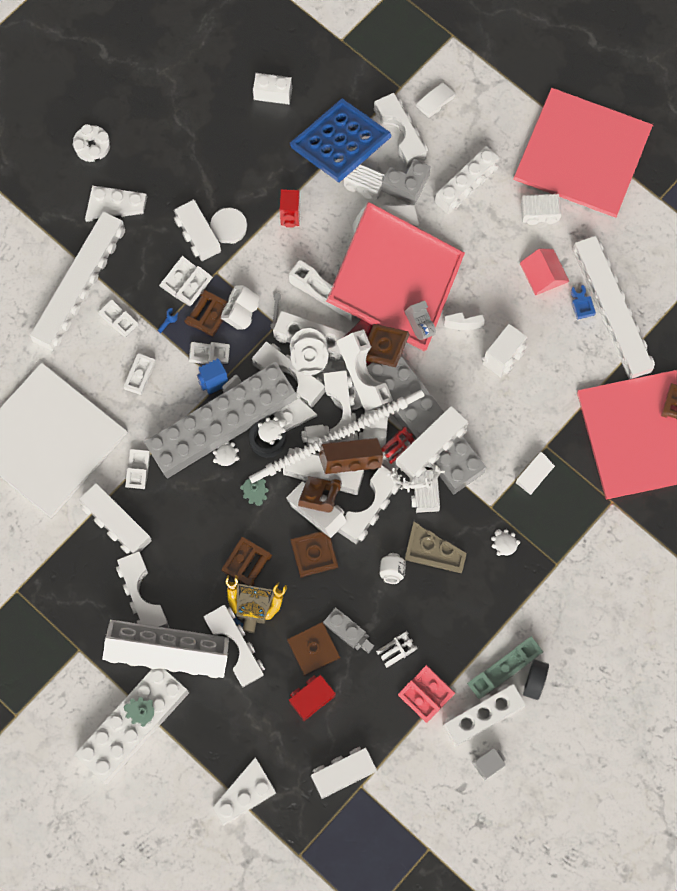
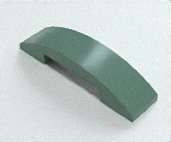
(505, 668)

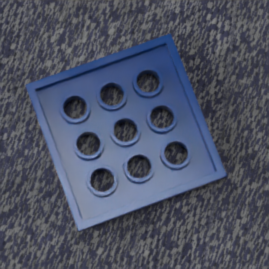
(340, 130)

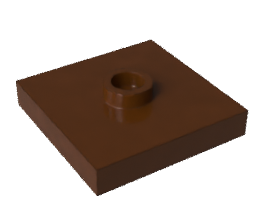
(386, 345)
(314, 553)
(313, 649)

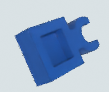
(582, 305)

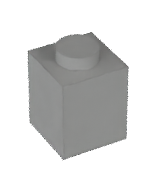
(490, 763)

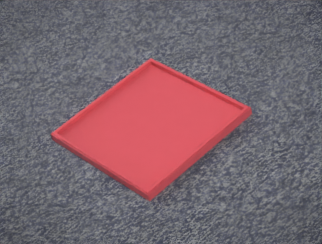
(583, 152)
(391, 269)
(629, 436)

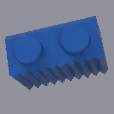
(212, 376)

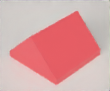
(543, 270)

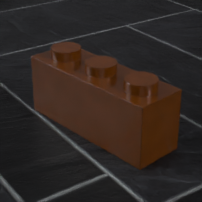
(351, 456)

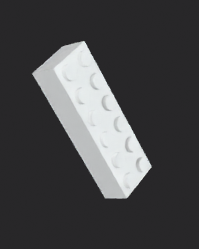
(166, 648)
(120, 739)

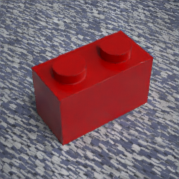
(290, 208)
(311, 697)

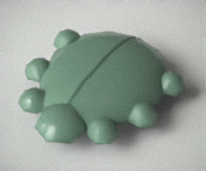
(255, 491)
(140, 711)

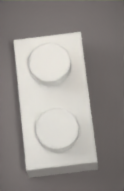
(139, 374)

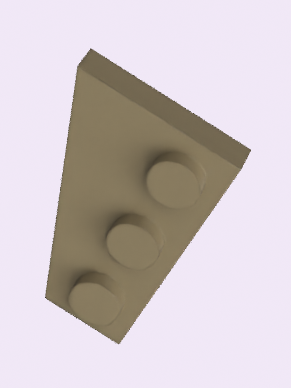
(431, 550)

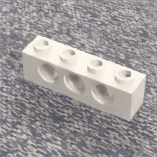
(288, 322)
(513, 704)

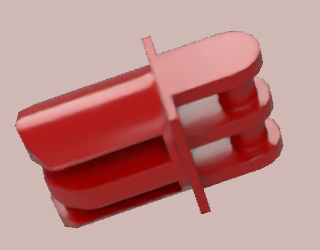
(399, 444)

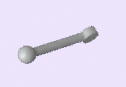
(277, 297)

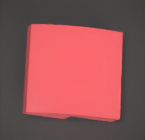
(426, 693)

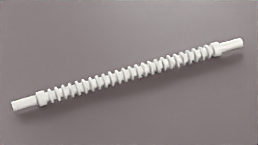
(272, 468)

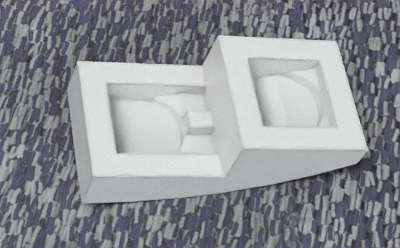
(435, 100)
(118, 318)
(458, 322)
(208, 352)
(137, 469)

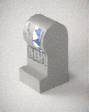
(420, 320)

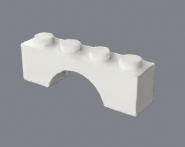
(391, 112)
(310, 282)
(354, 351)
(337, 386)
(309, 388)
(358, 522)
(133, 571)
(221, 623)

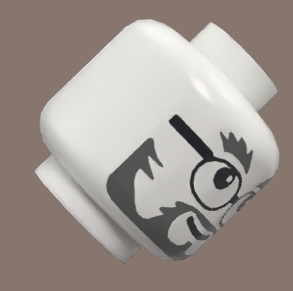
(392, 568)

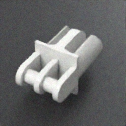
(398, 648)

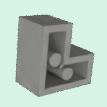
(406, 186)

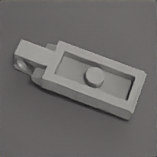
(348, 630)

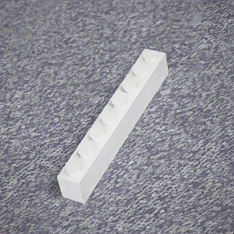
(78, 281)
(613, 309)

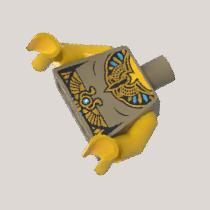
(253, 603)

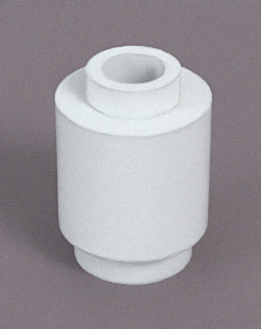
(313, 433)

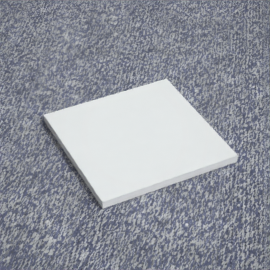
(52, 440)

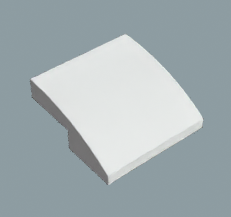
(186, 281)

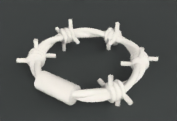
(427, 482)

